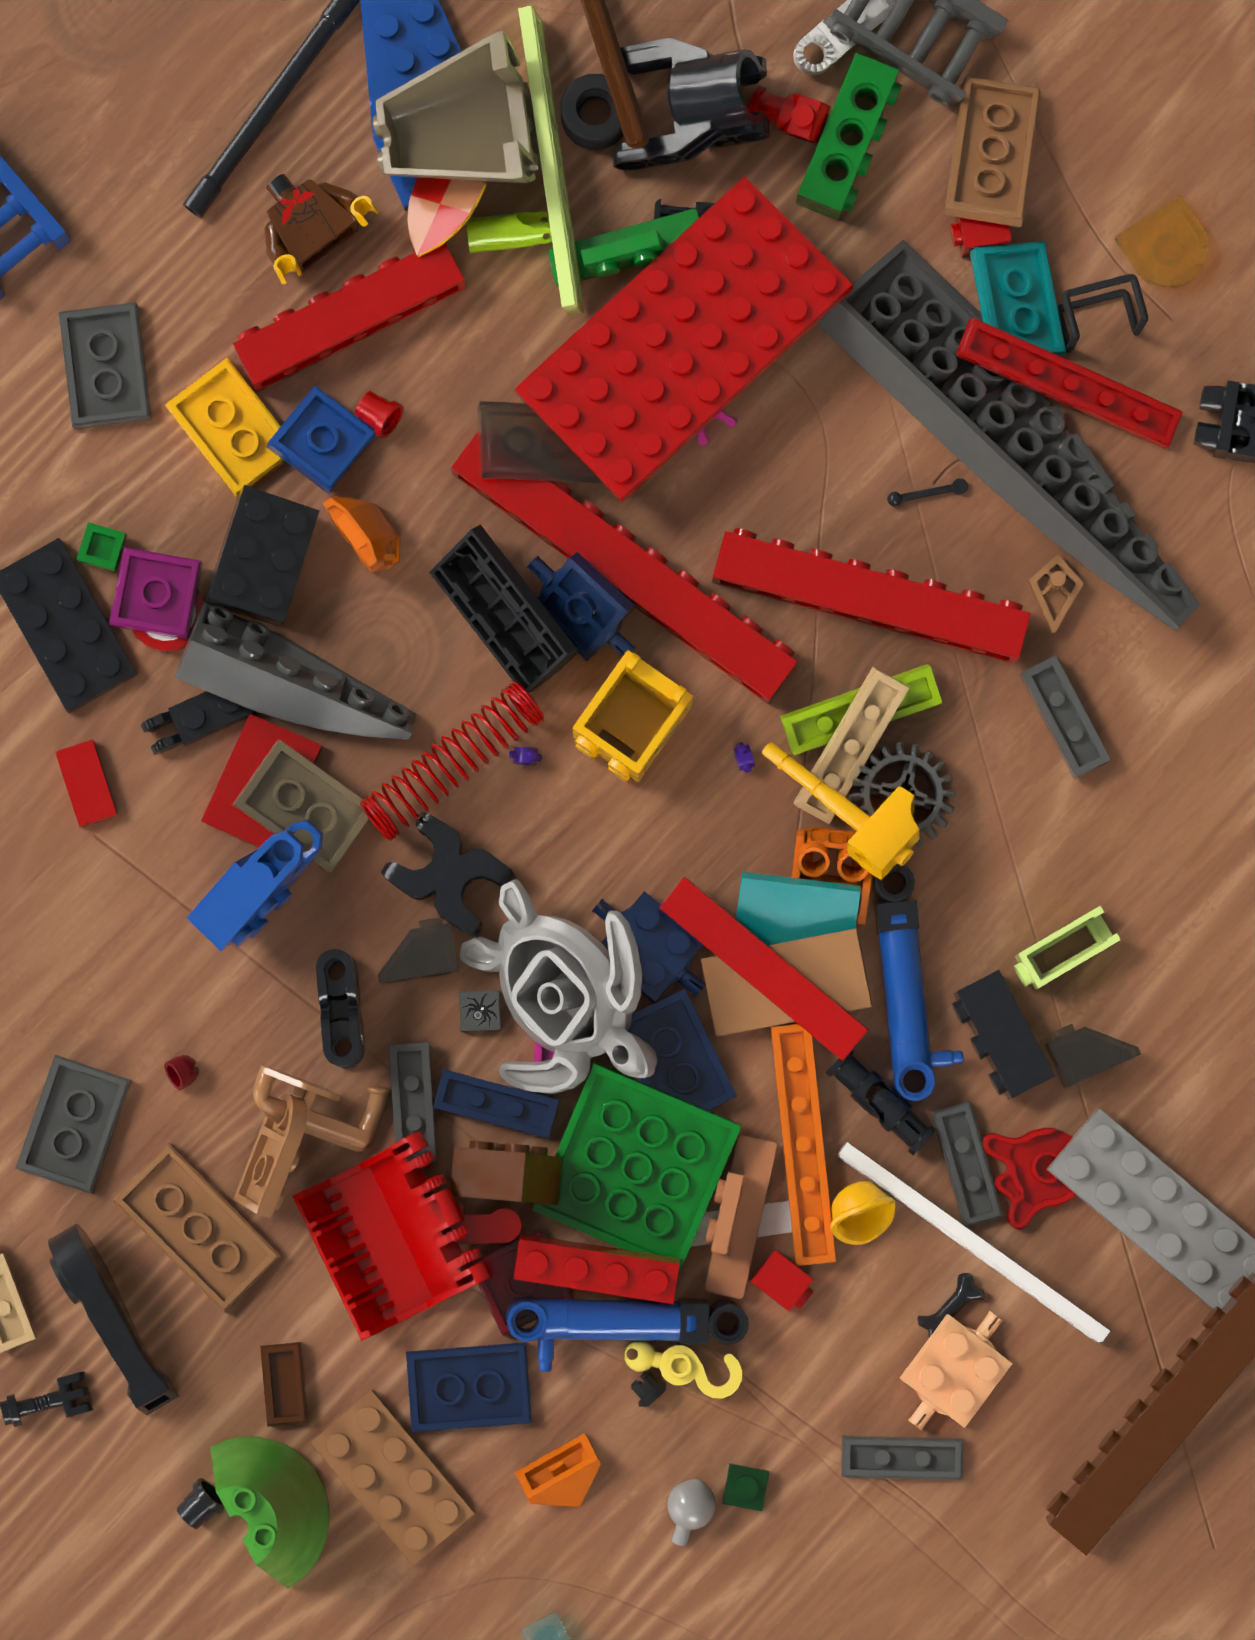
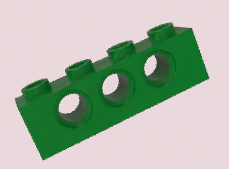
(863, 78)

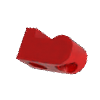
(498, 1227)

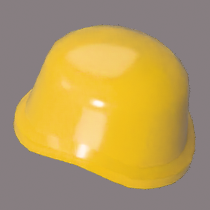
(861, 1213)

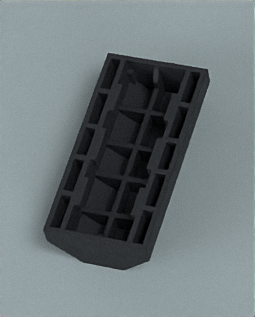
(503, 610)

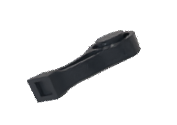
(90, 1282)

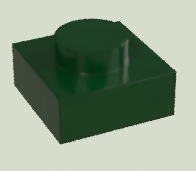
(745, 1487)

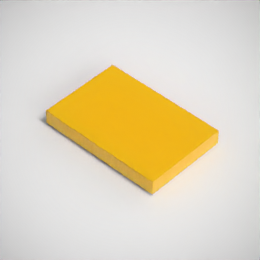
(228, 426)

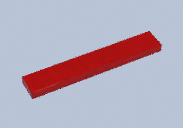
(1068, 383)
(764, 968)

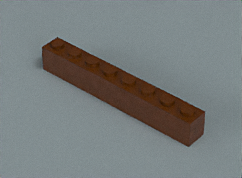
(1159, 1422)

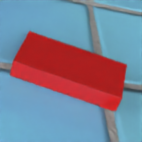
(86, 783)

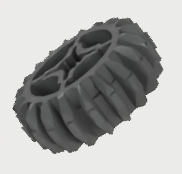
(921, 800)

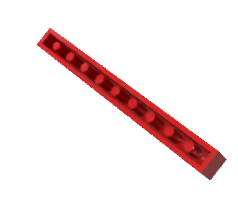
(638, 574)

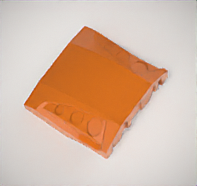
(366, 530)
(823, 856)

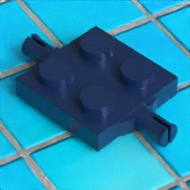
(584, 605)
(662, 947)

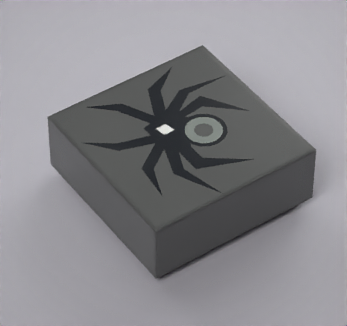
(479, 1011)

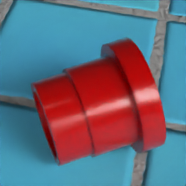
(379, 413)

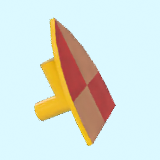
(440, 210)

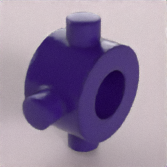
(525, 756)
(744, 757)

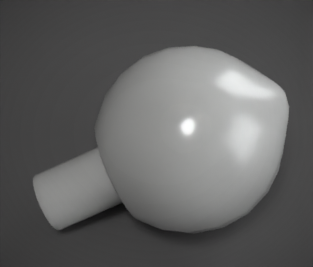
(690, 1508)

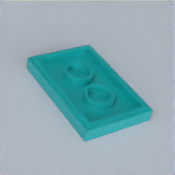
(1019, 293)
(795, 908)

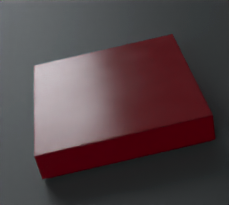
(503, 1289)

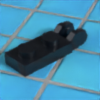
(195, 720)

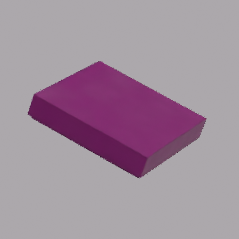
(156, 593)

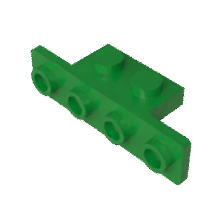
(627, 247)

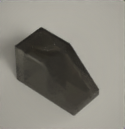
(422, 954)
(1086, 1053)

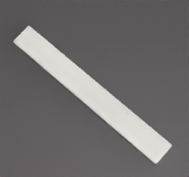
(973, 1243)

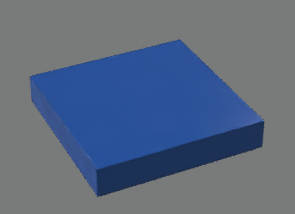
(321, 439)

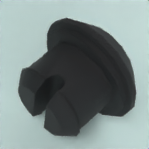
(649, 1390)

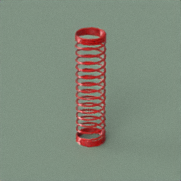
(524, 704)

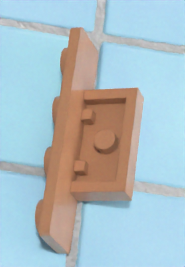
(739, 1217)

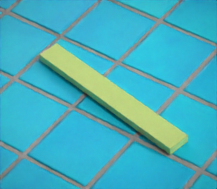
(551, 161)

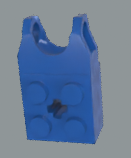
(255, 887)

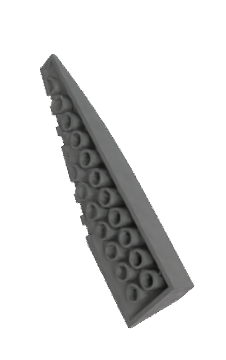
(905, 333)

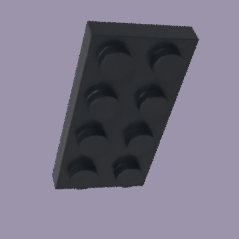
(64, 626)

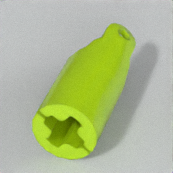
(507, 231)

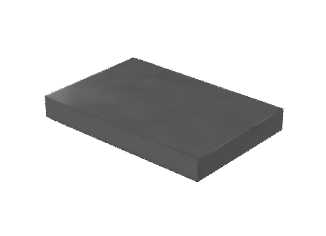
(105, 365)
(73, 1124)

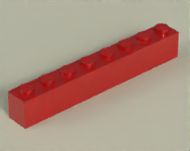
(871, 596)

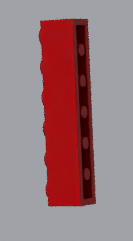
(347, 315)

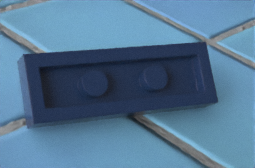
(496, 1103)

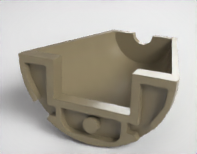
(462, 119)

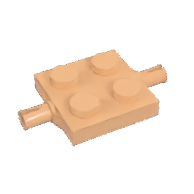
(955, 1370)

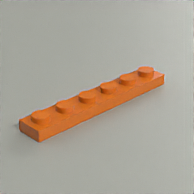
(803, 1145)

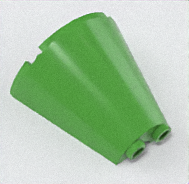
(279, 1501)

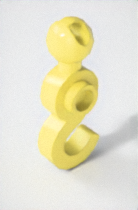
(681, 1365)

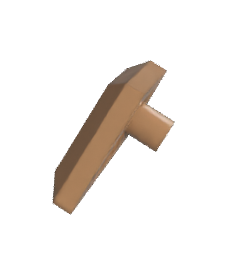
(1055, 590)

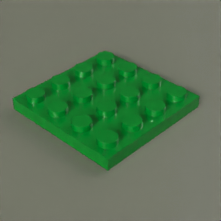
(639, 1165)

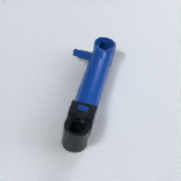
(904, 988)
(637, 1320)

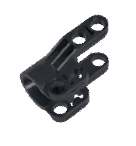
(702, 100)

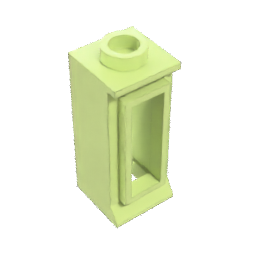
(1030, 973)

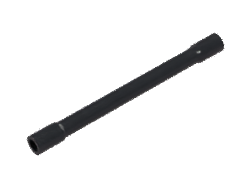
(211, 184)

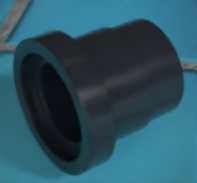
(200, 1504)

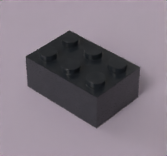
(261, 556)

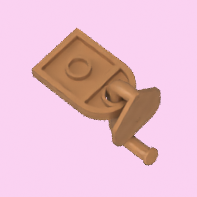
(282, 1131)

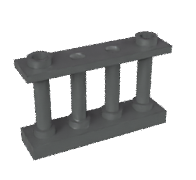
(980, 21)

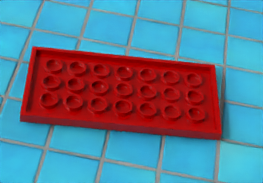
(683, 339)

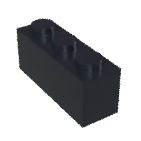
(1001, 1035)

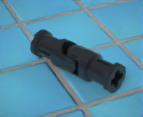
(892, 1112)

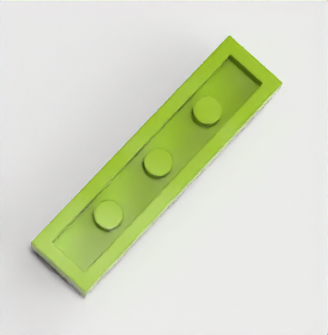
(816, 723)

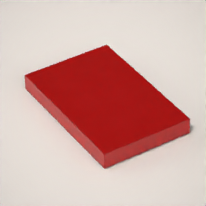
(250, 750)

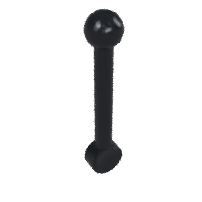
(958, 487)

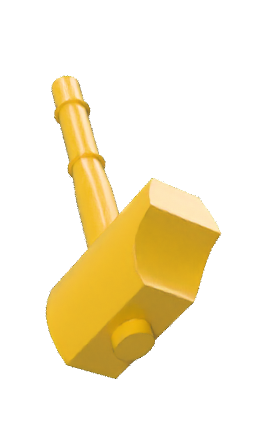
(879, 839)

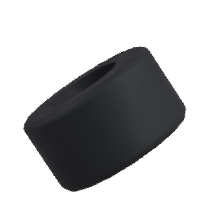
(583, 134)

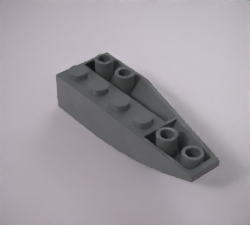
(283, 680)

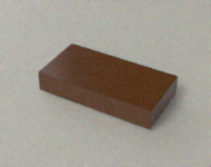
(284, 1384)

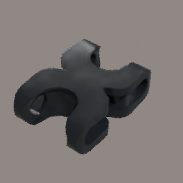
(448, 874)
(340, 1008)

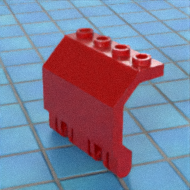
(390, 1237)

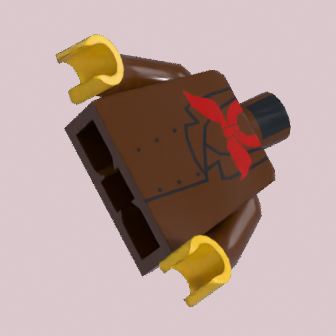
(309, 222)

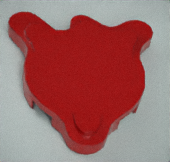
(1026, 1178)

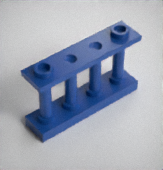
(24, 201)

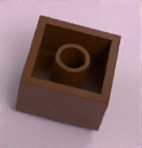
(506, 1173)

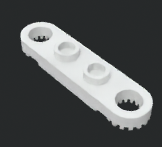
(832, 47)

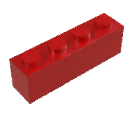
(597, 1268)

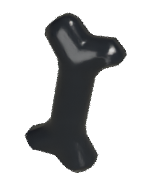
(964, 1293)

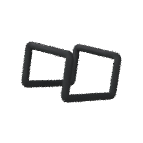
(1068, 306)

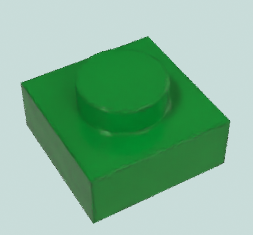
(101, 547)

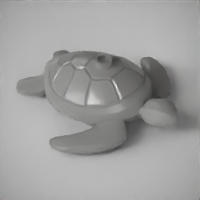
(565, 992)

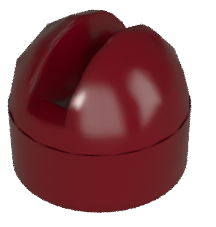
(181, 1071)

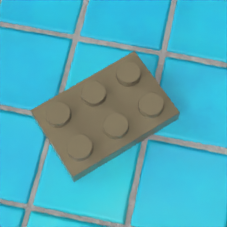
(293, 790)

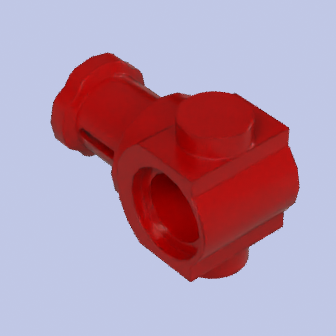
(794, 115)

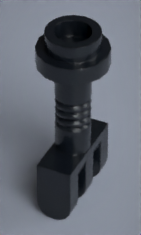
(14, 1410)

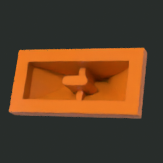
(561, 1475)

